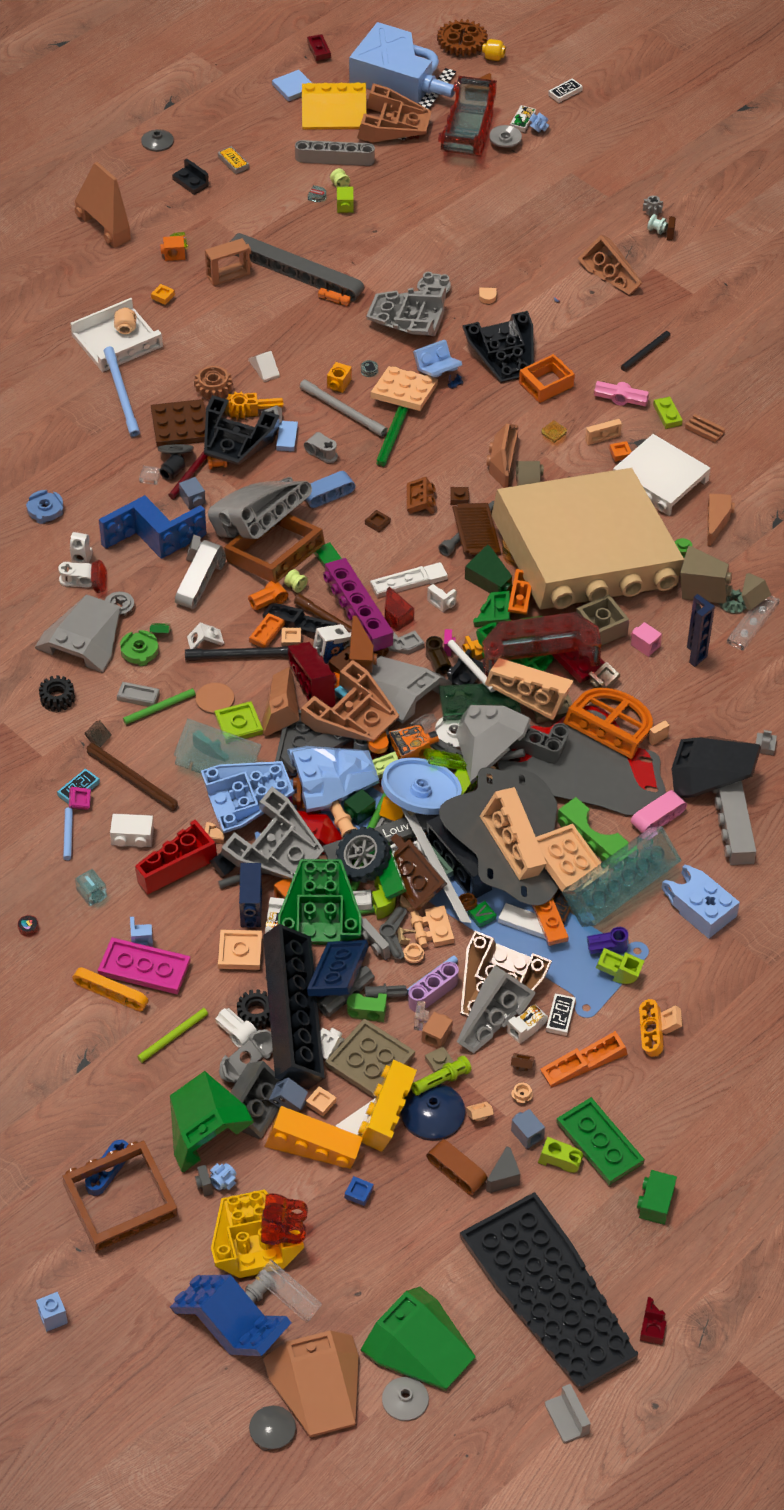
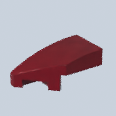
(653, 1324)

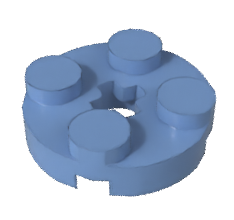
(42, 514)

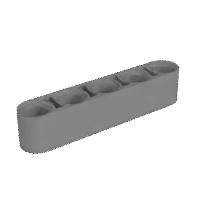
(334, 152)

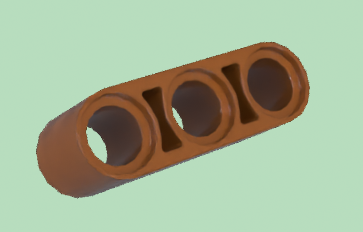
(457, 1167)

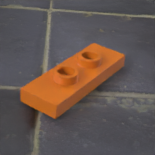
(551, 923)

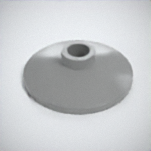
(505, 136)
(405, 1408)

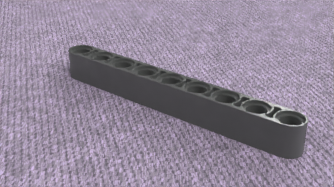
(301, 268)

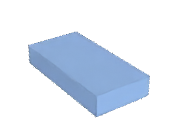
(287, 436)

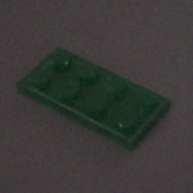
(457, 699)

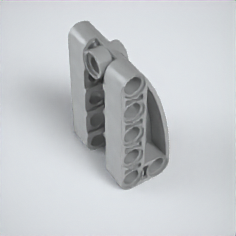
(257, 507)

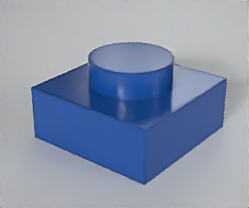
(359, 1191)

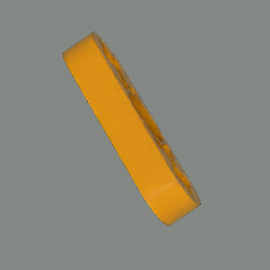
(656, 1034)

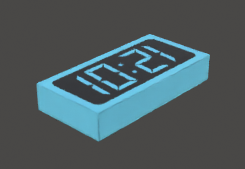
(83, 780)

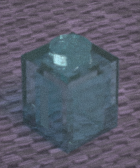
(91, 887)

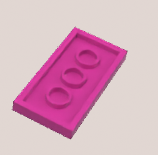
(144, 965)

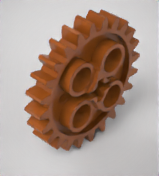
(452, 34)

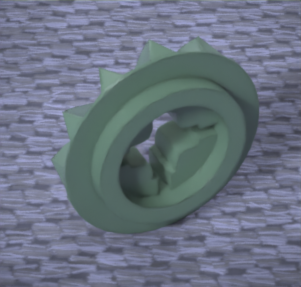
(734, 606)

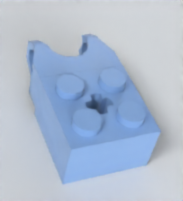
(702, 901)

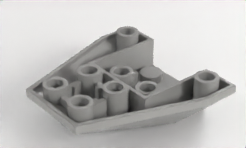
(405, 684)

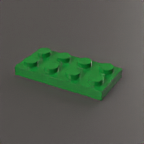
(600, 1141)

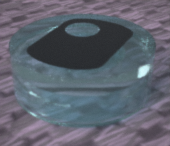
(369, 368)

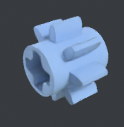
(539, 122)
(223, 1176)

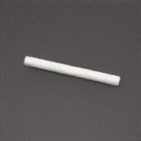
(469, 663)

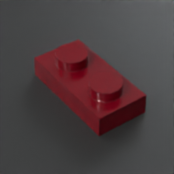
(319, 47)

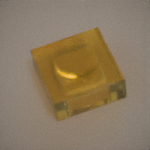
(554, 431)

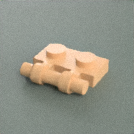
(438, 924)

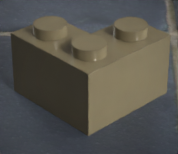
(528, 472)

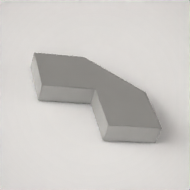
(407, 643)

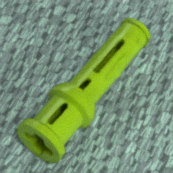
(449, 1072)

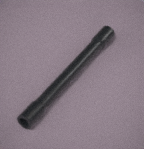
(200, 654)

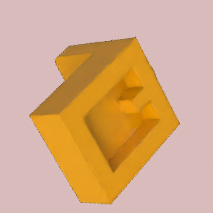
(474, 646)

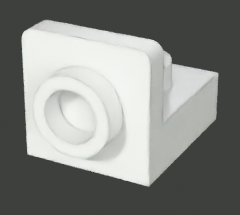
(440, 599)
(330, 1041)

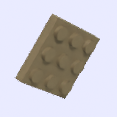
(365, 1054)

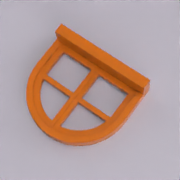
(604, 730)

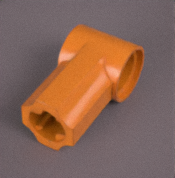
(271, 594)

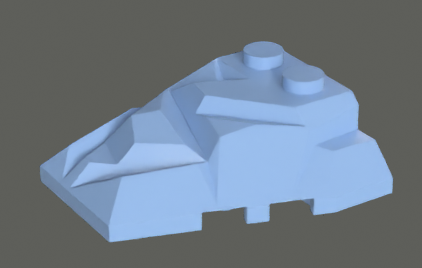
(331, 773)

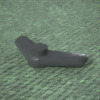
(389, 929)

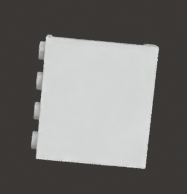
(98, 332)
(664, 471)

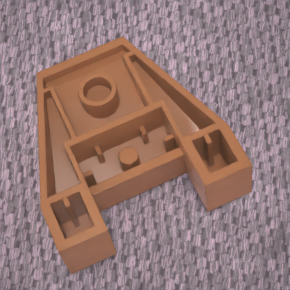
(398, 116)
(102, 200)
(359, 715)

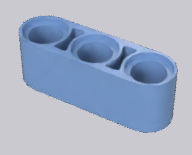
(330, 489)

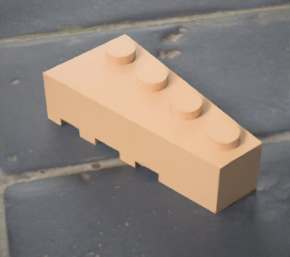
(513, 833)

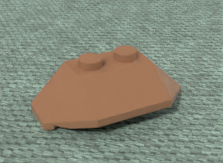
(502, 454)

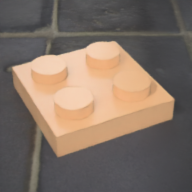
(240, 949)

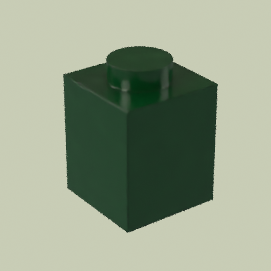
(360, 806)

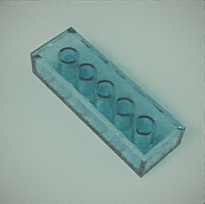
(621, 876)

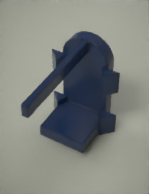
(458, 380)

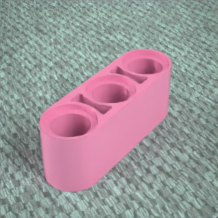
(659, 811)

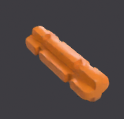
(334, 296)

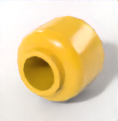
(494, 50)

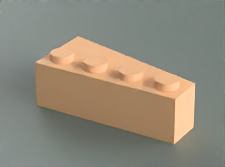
(530, 686)

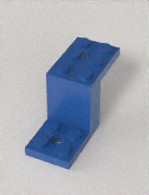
(152, 526)
(230, 1315)

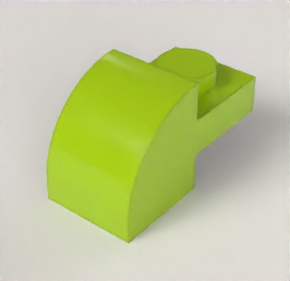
(382, 906)
(623, 968)

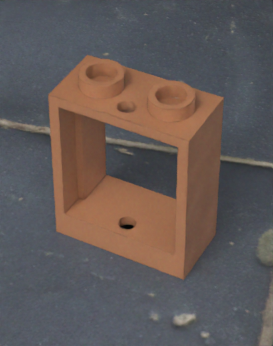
(230, 272)

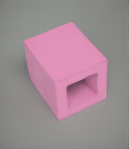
(646, 639)

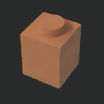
(437, 1030)

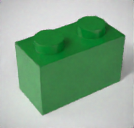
(657, 1197)

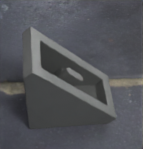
(504, 1173)

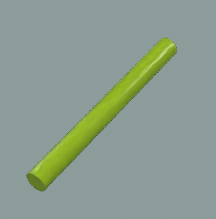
(172, 1035)

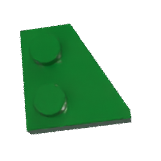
(494, 609)

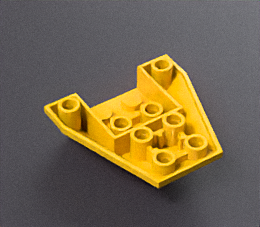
(237, 1237)

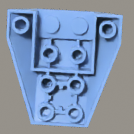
(239, 788)

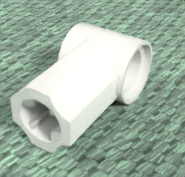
(235, 1026)

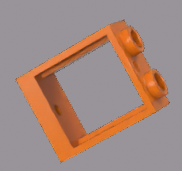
(529, 375)

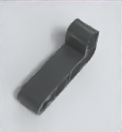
(543, 745)

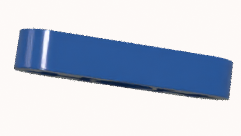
(106, 1177)

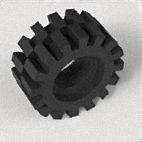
(60, 701)
(250, 1000)

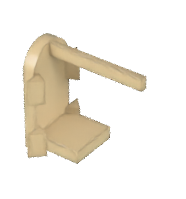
(402, 940)

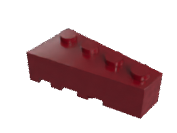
(312, 673)

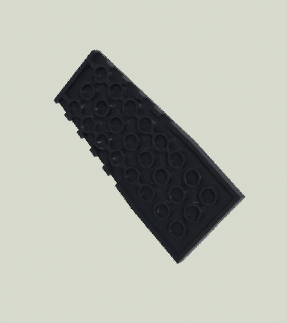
(550, 1289)

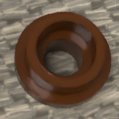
(468, 901)

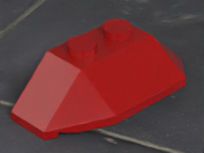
(321, 827)

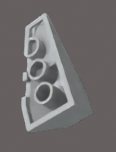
(495, 1004)

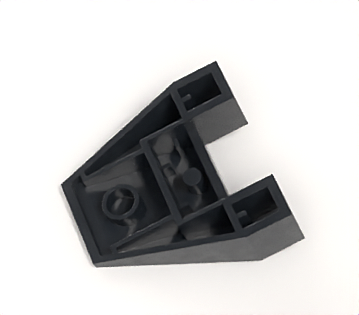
(234, 440)

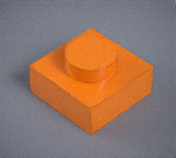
(619, 450)

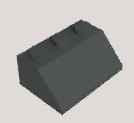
(254, 1091)

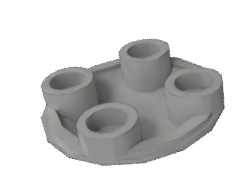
(435, 280)

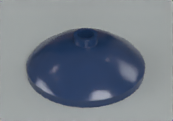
(436, 1120)

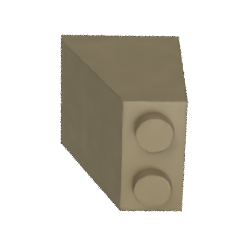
(705, 576)

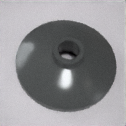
(157, 140)
(177, 449)

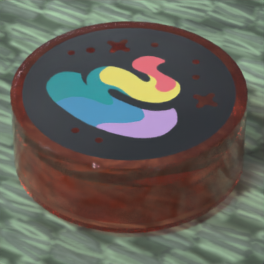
(28, 925)

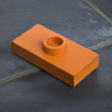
(266, 631)

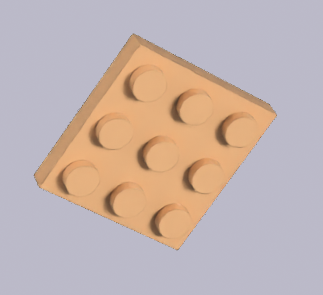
(404, 388)
(567, 855)

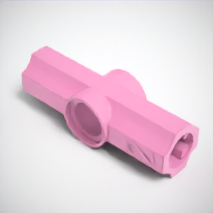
(621, 393)

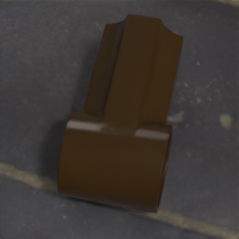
(437, 655)

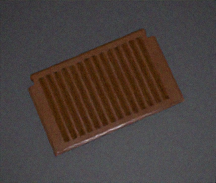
(475, 527)

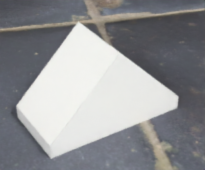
(265, 366)

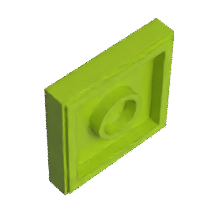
(239, 720)

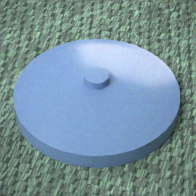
(419, 785)

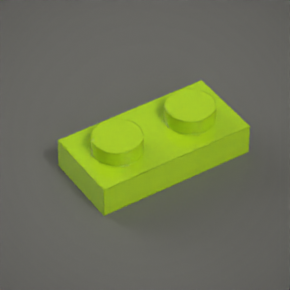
(667, 412)

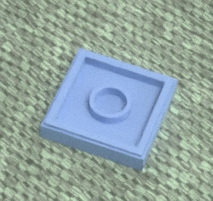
(291, 84)

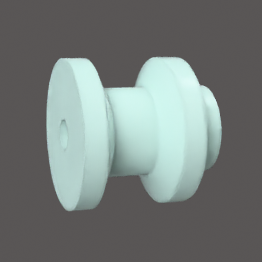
(660, 225)

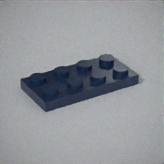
(338, 968)

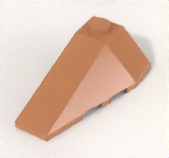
(609, 264)
(281, 703)

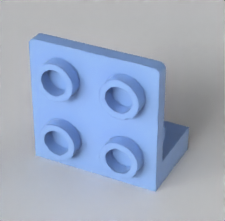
(435, 359)

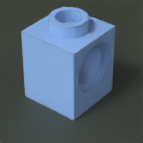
(51, 1311)

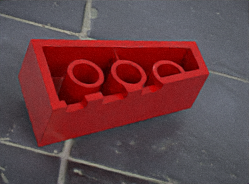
(176, 858)

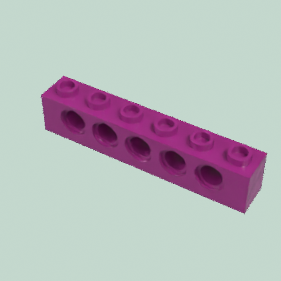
(358, 602)

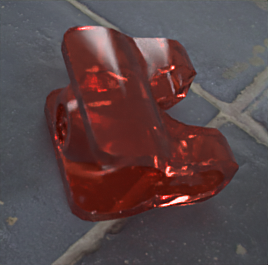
(279, 1220)

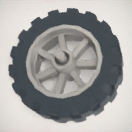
(374, 863)

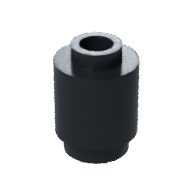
(172, 467)

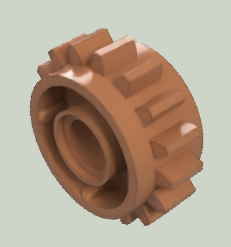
(213, 381)

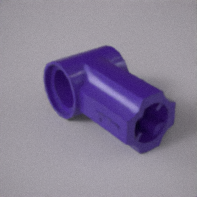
(609, 940)

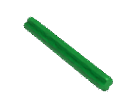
(391, 435)

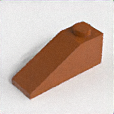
(361, 647)

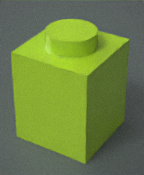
(345, 200)

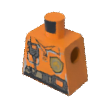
(412, 741)

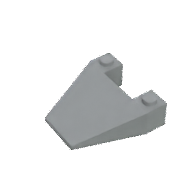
(281, 842)

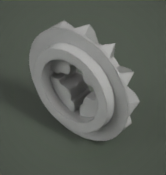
(123, 599)

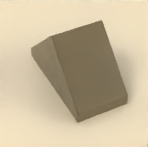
(754, 591)

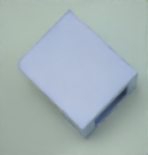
(141, 933)

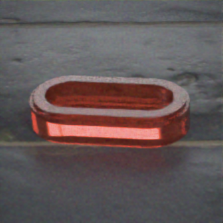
(98, 576)

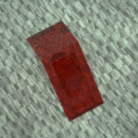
(397, 610)

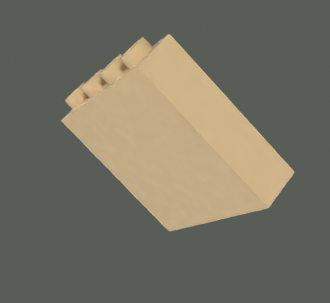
(587, 538)

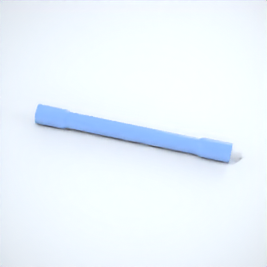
(119, 384)

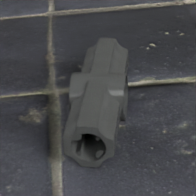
(331, 1003)

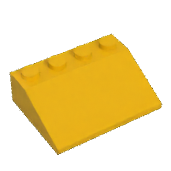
(333, 105)

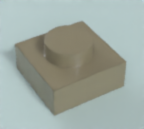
(437, 1059)

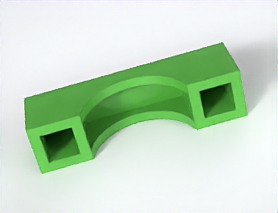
(578, 814)

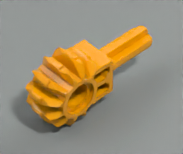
(247, 404)

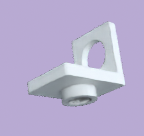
(207, 633)

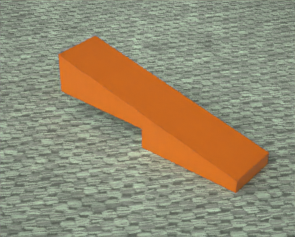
(583, 1061)

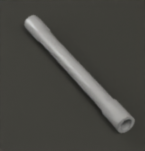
(370, 424)

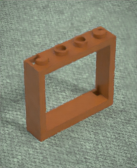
(288, 561)
(134, 1225)

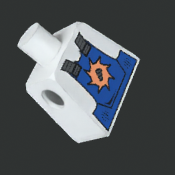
(331, 641)

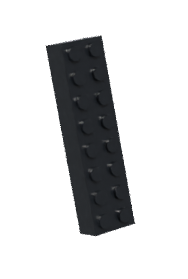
(291, 1009)

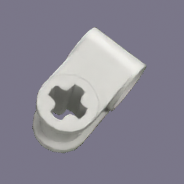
(78, 574)

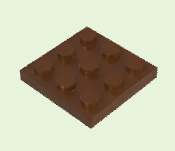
(179, 422)

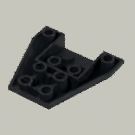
(504, 346)
(711, 763)

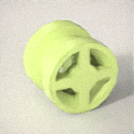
(340, 178)
(295, 580)

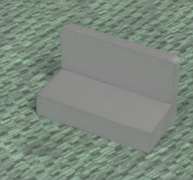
(568, 1415)

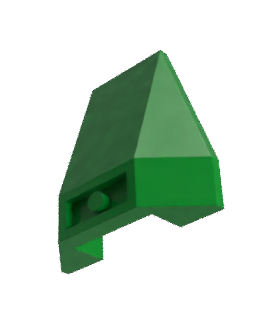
(321, 902)
(202, 1112)
(419, 1341)

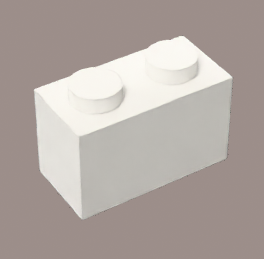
(132, 830)

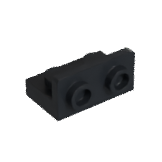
(191, 177)
(461, 674)

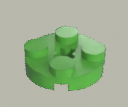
(143, 655)

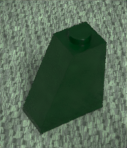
(488, 572)

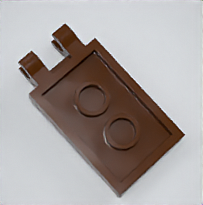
(417, 872)

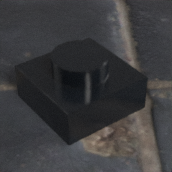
(222, 864)

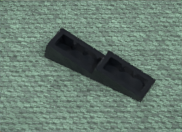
(297, 619)

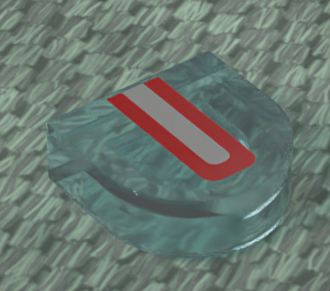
(317, 194)

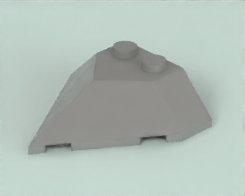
(486, 735)

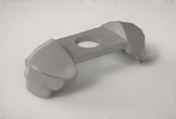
(257, 1046)

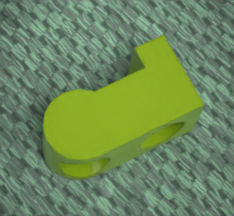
(561, 1155)

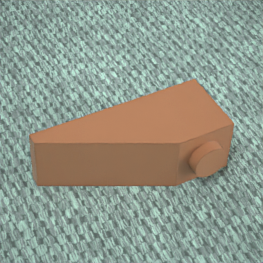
(718, 515)

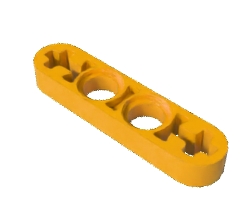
(110, 989)

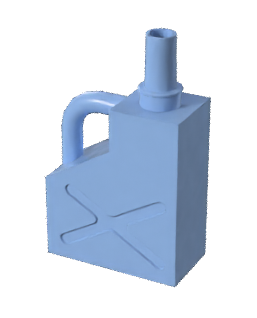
(390, 61)

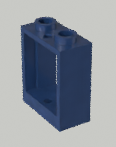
(250, 895)

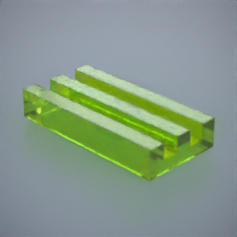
(444, 759)

